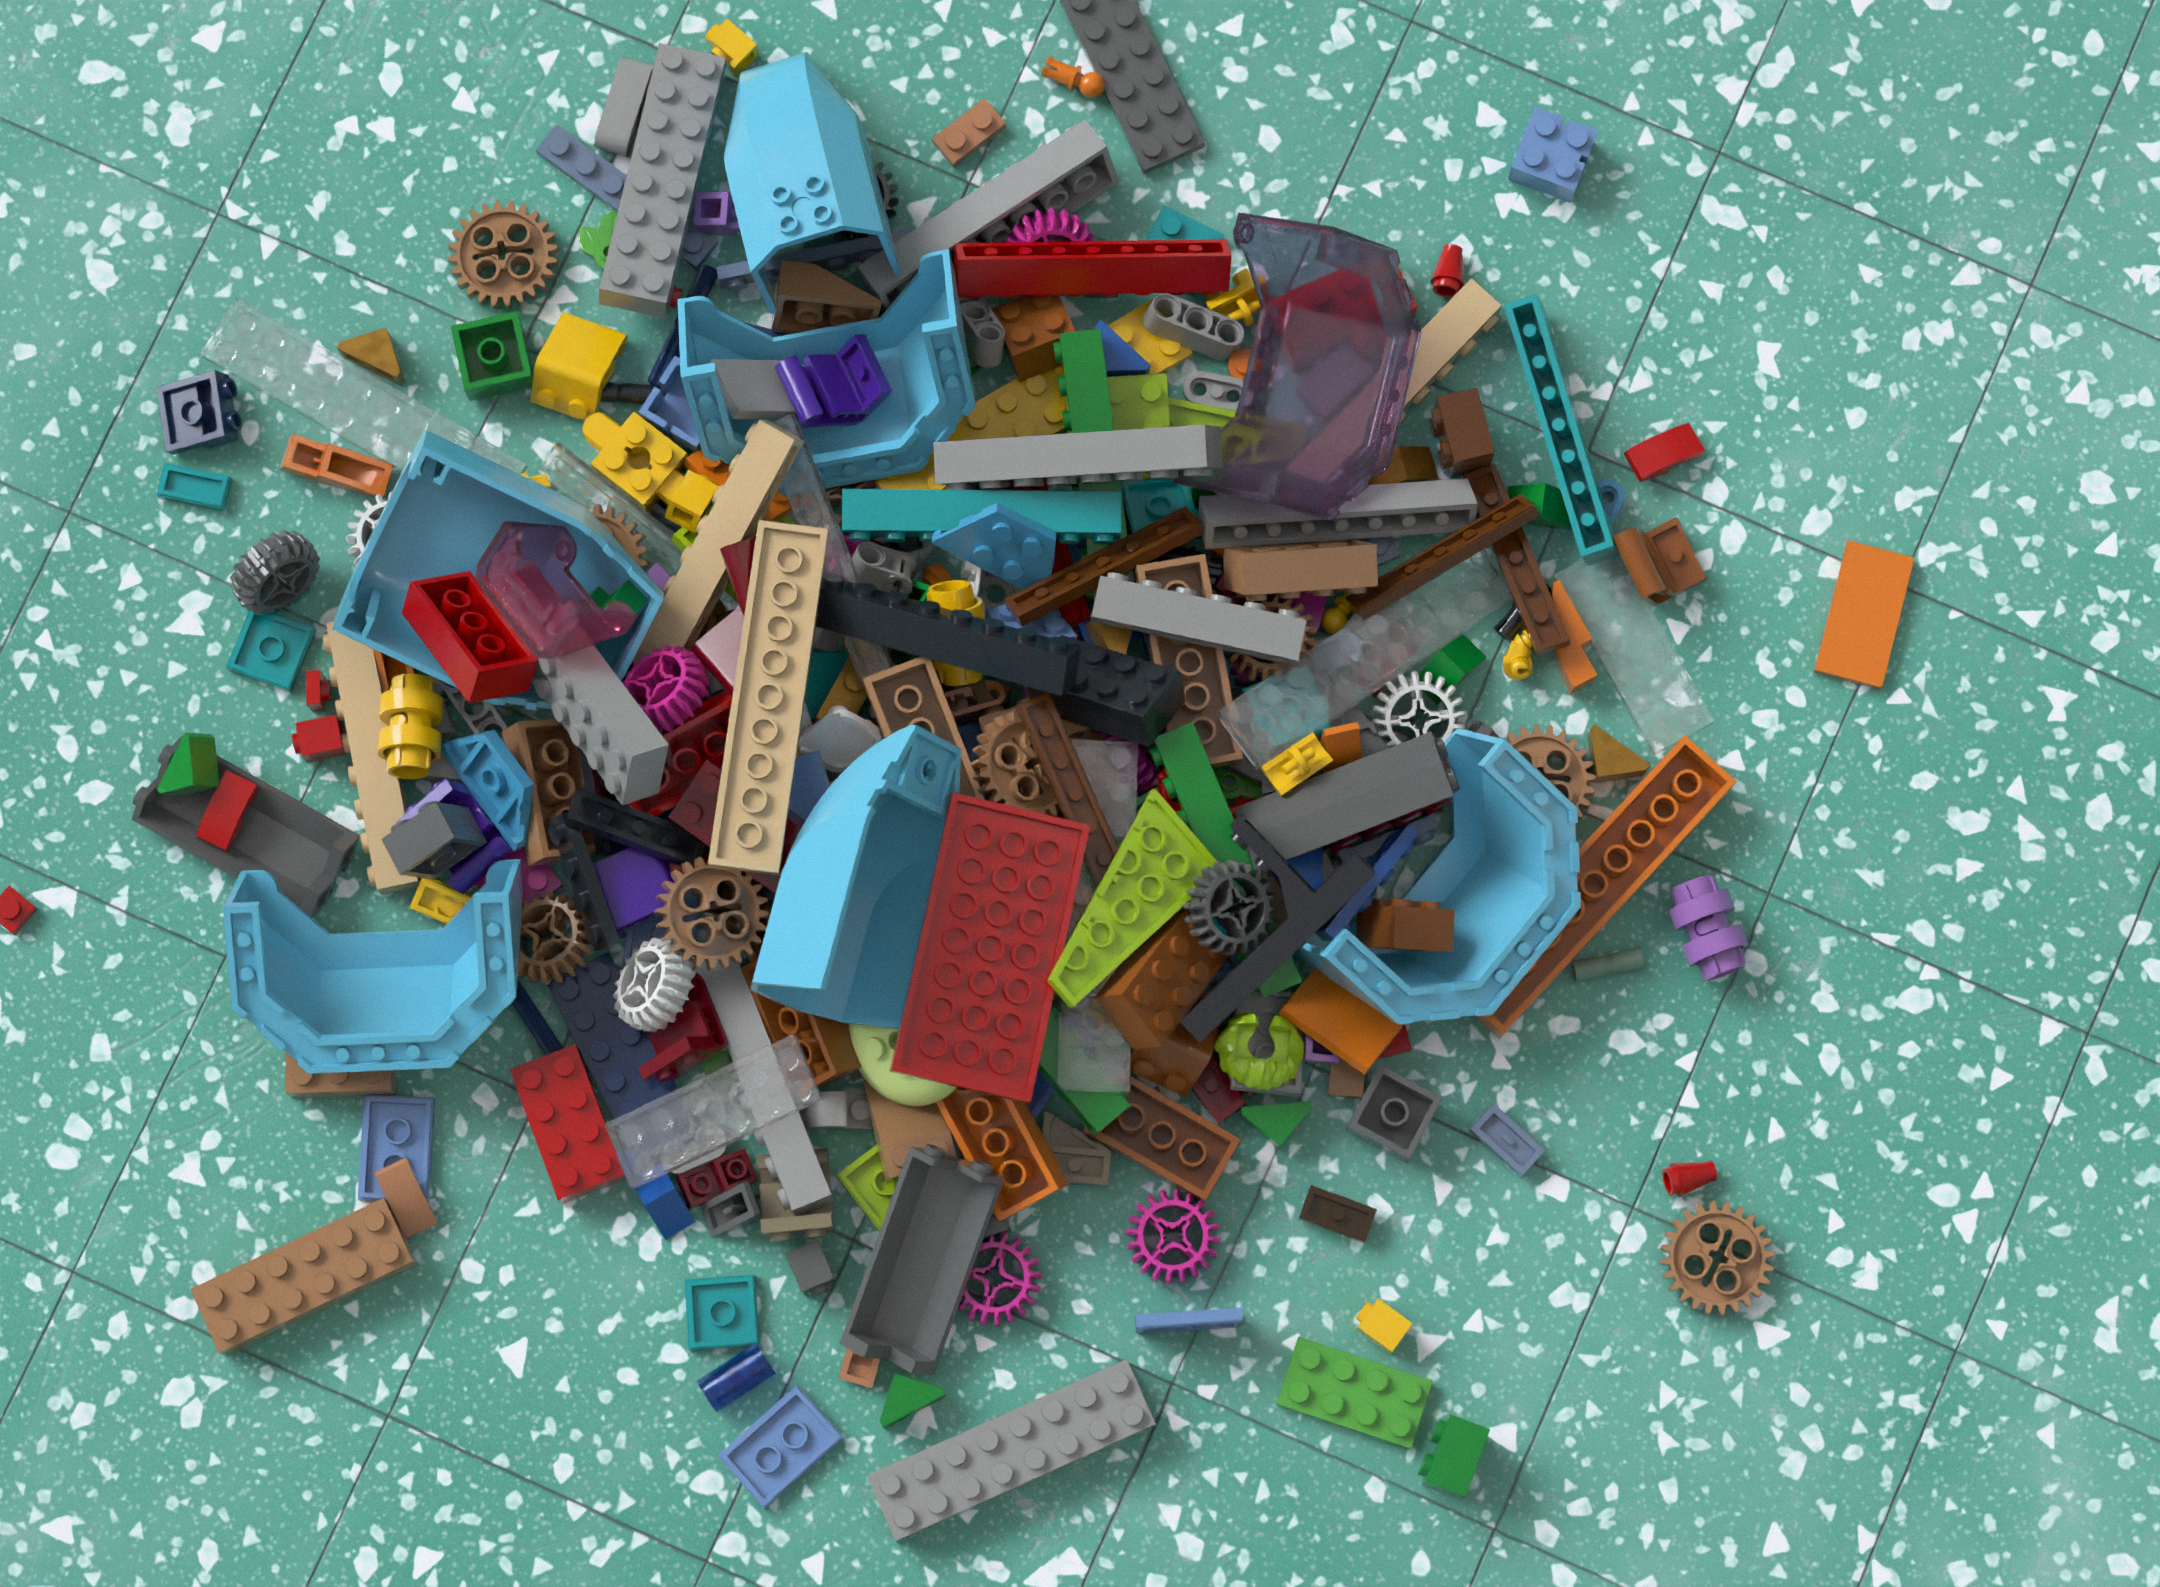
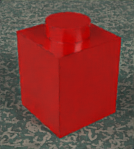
(319, 738)

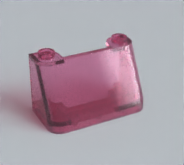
(539, 597)

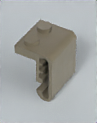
(781, 1223)

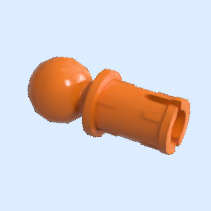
(1089, 84)

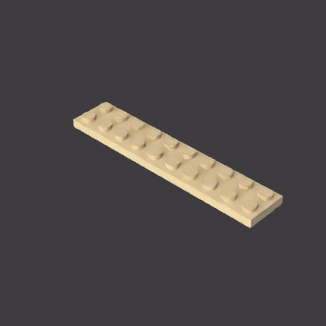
(768, 697)

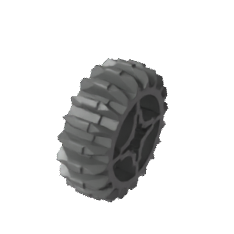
(275, 572)
(1239, 931)

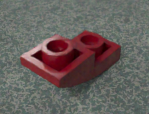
(715, 1178)

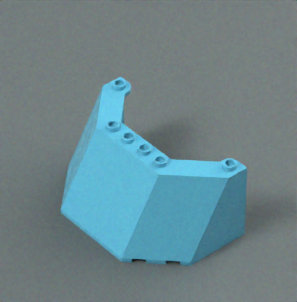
(917, 347)
(1501, 871)
(372, 994)

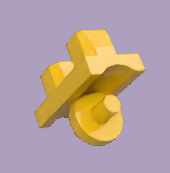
(1239, 301)
(1296, 764)

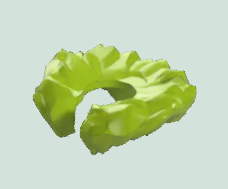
(1259, 1072)

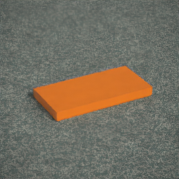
(1864, 615)

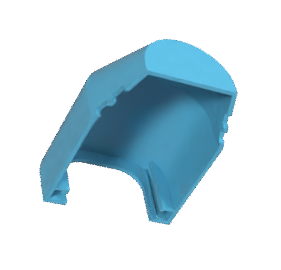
(441, 525)

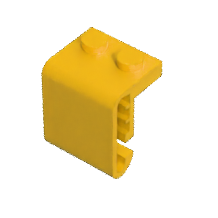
(576, 366)

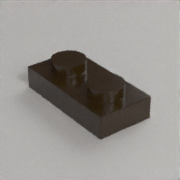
(1337, 1214)

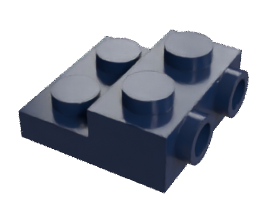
(199, 412)

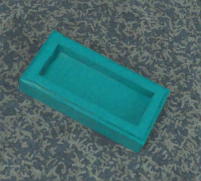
(194, 487)

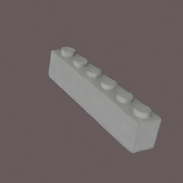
(1198, 619)

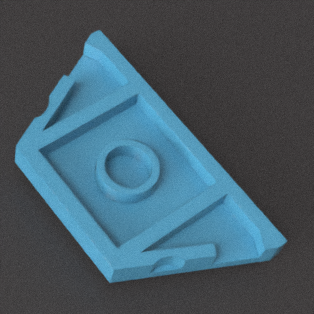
(1002, 545)
(495, 782)

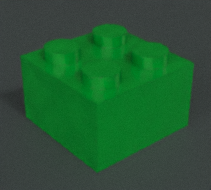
(493, 355)
(1454, 1456)

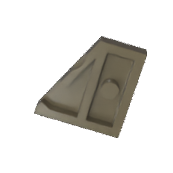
(1077, 1155)

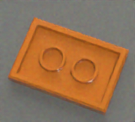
(1340, 1021)

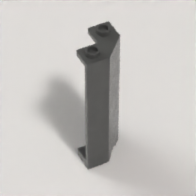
(1353, 797)
(277, 835)
(922, 1259)

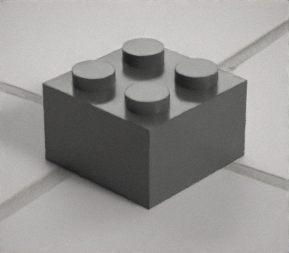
(433, 840)
(1393, 1114)

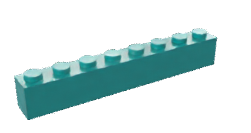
(1562, 430)
(922, 512)

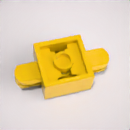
(635, 458)

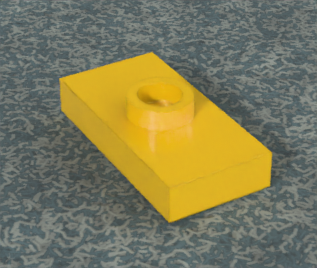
(438, 900)

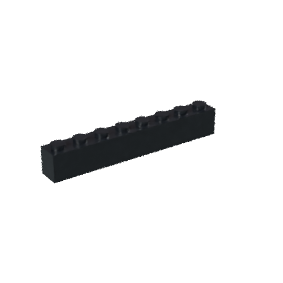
(947, 635)

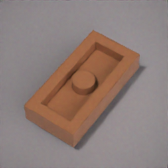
(969, 132)

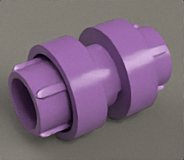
(1713, 942)

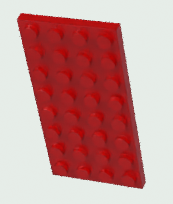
(988, 948)

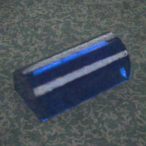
(736, 1377)

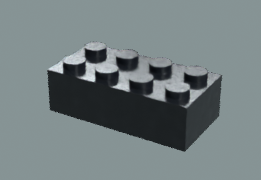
(1120, 694)

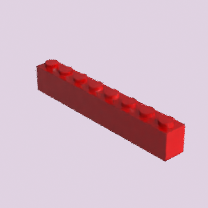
(1092, 268)

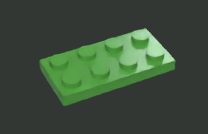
(1354, 1393)

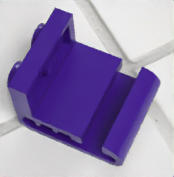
(835, 387)
(475, 866)
(631, 886)

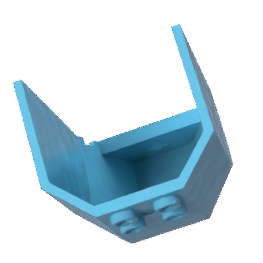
(799, 165)
(860, 884)

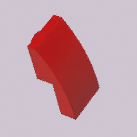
(1662, 451)
(225, 811)

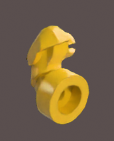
(1517, 661)

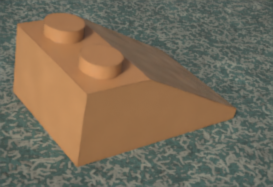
(817, 299)
(902, 1127)

